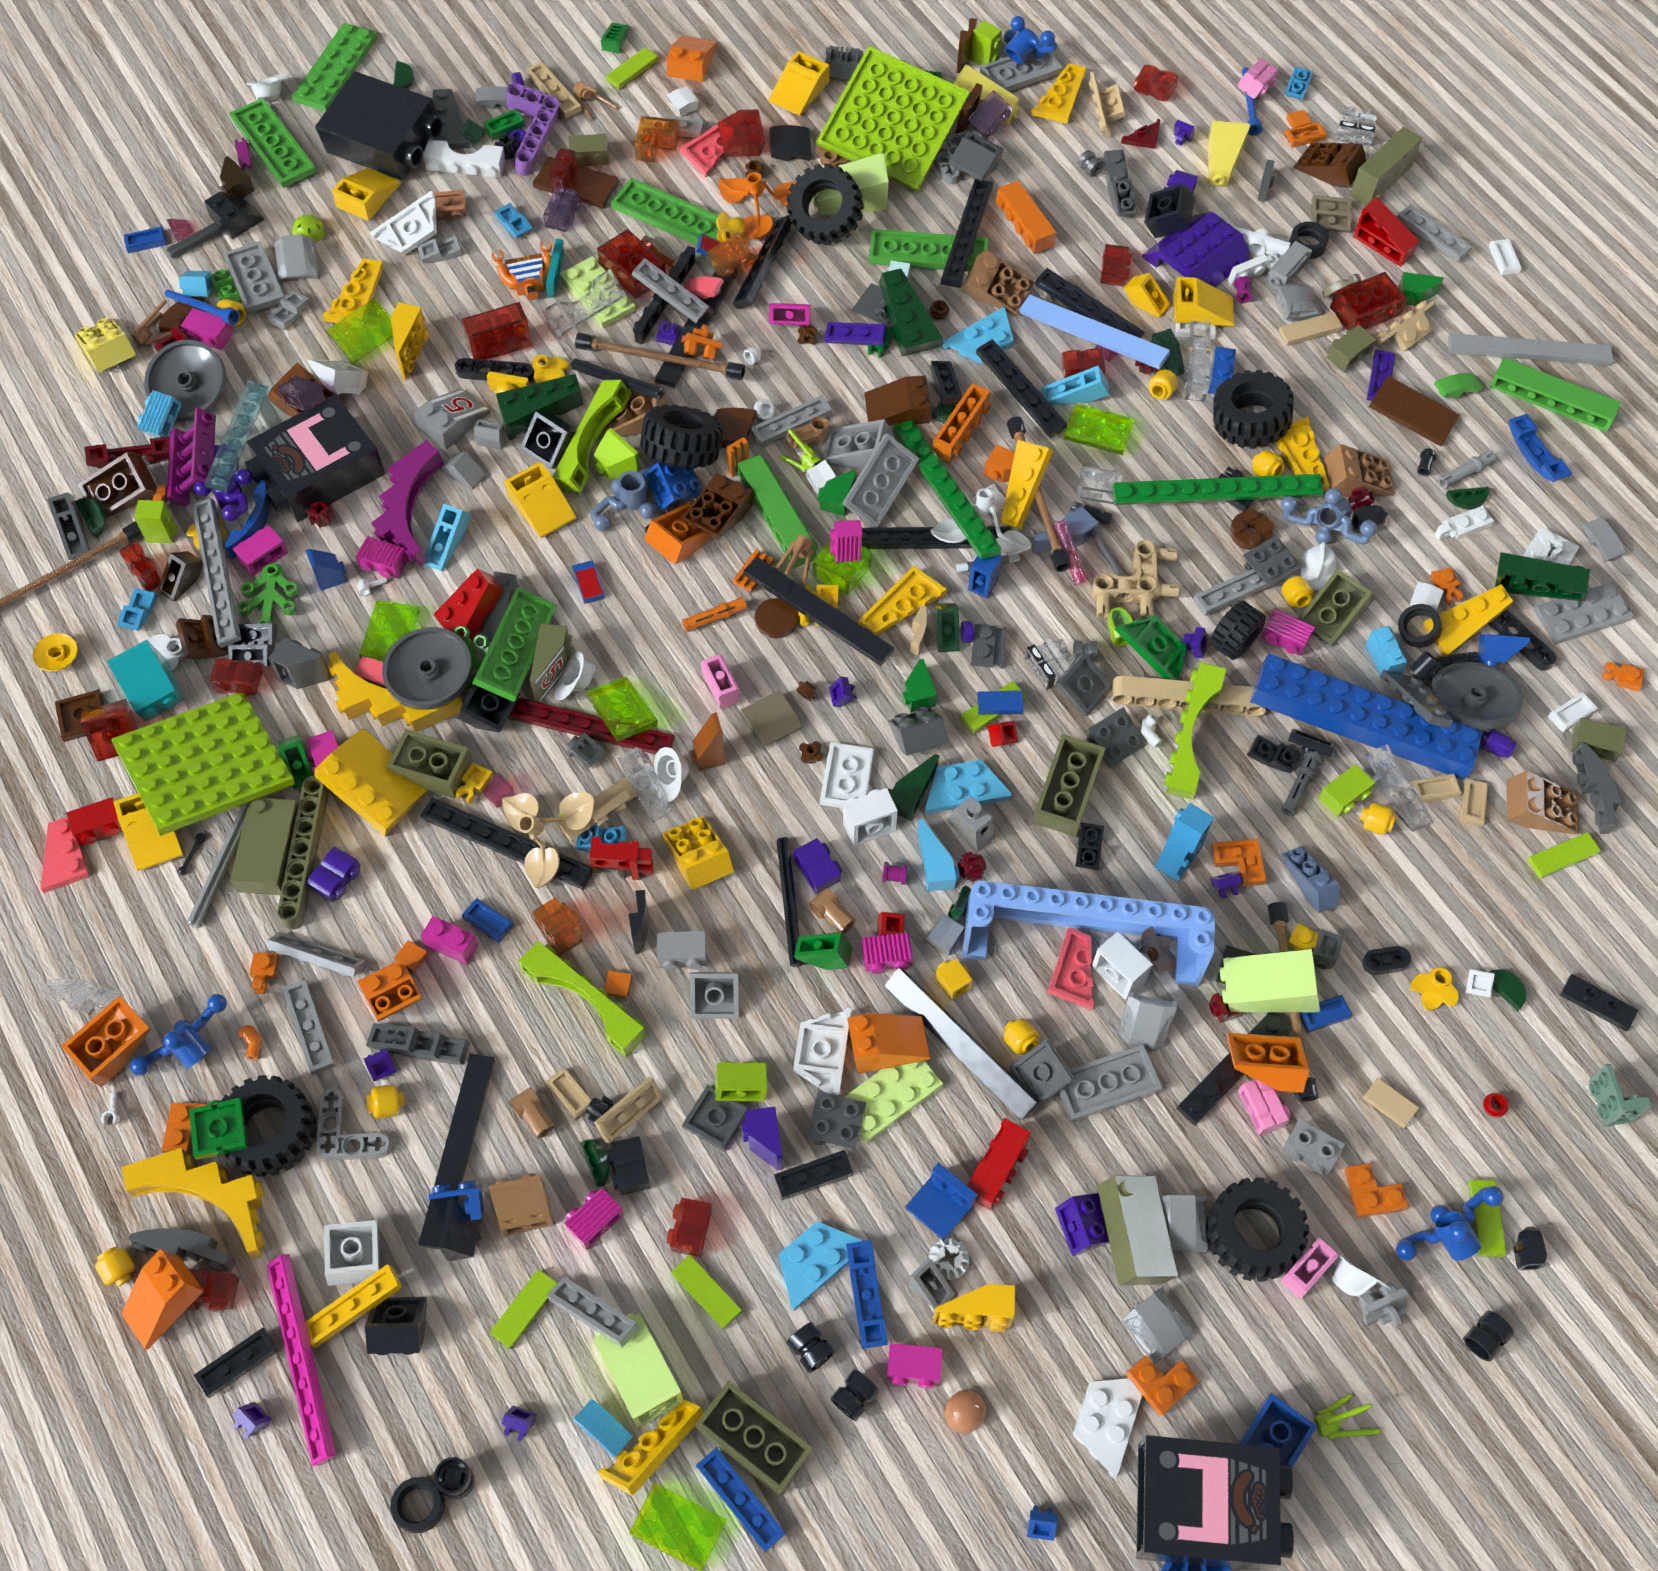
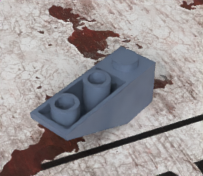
(1080, 526)
(1313, 880)

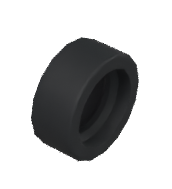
(1314, 230)
(1416, 610)
(398, 1496)

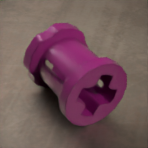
(1243, 289)
(894, 873)

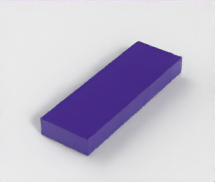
(856, 333)
(1381, 368)

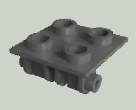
(842, 63)
(873, 305)
(1271, 561)
(1117, 735)
(836, 1120)

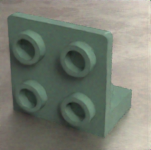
(1610, 1102)

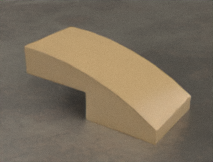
(919, 630)

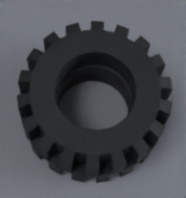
(1238, 630)

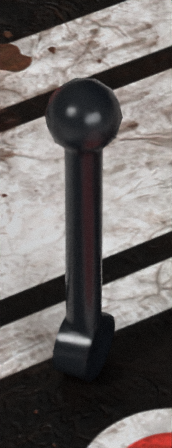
(200, 837)

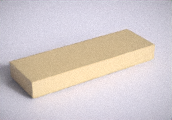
(1310, 328)
(629, 1110)

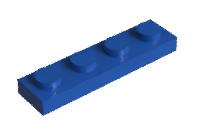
(740, 1500)

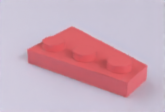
(704, 150)
(63, 857)
(1072, 970)

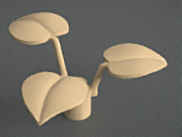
(521, 813)

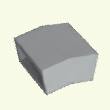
(489, 434)
(945, 934)

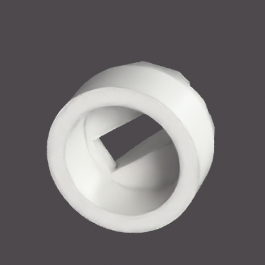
(752, 355)

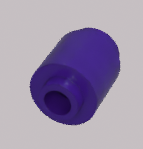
(1497, 743)

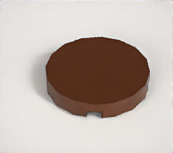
(775, 618)

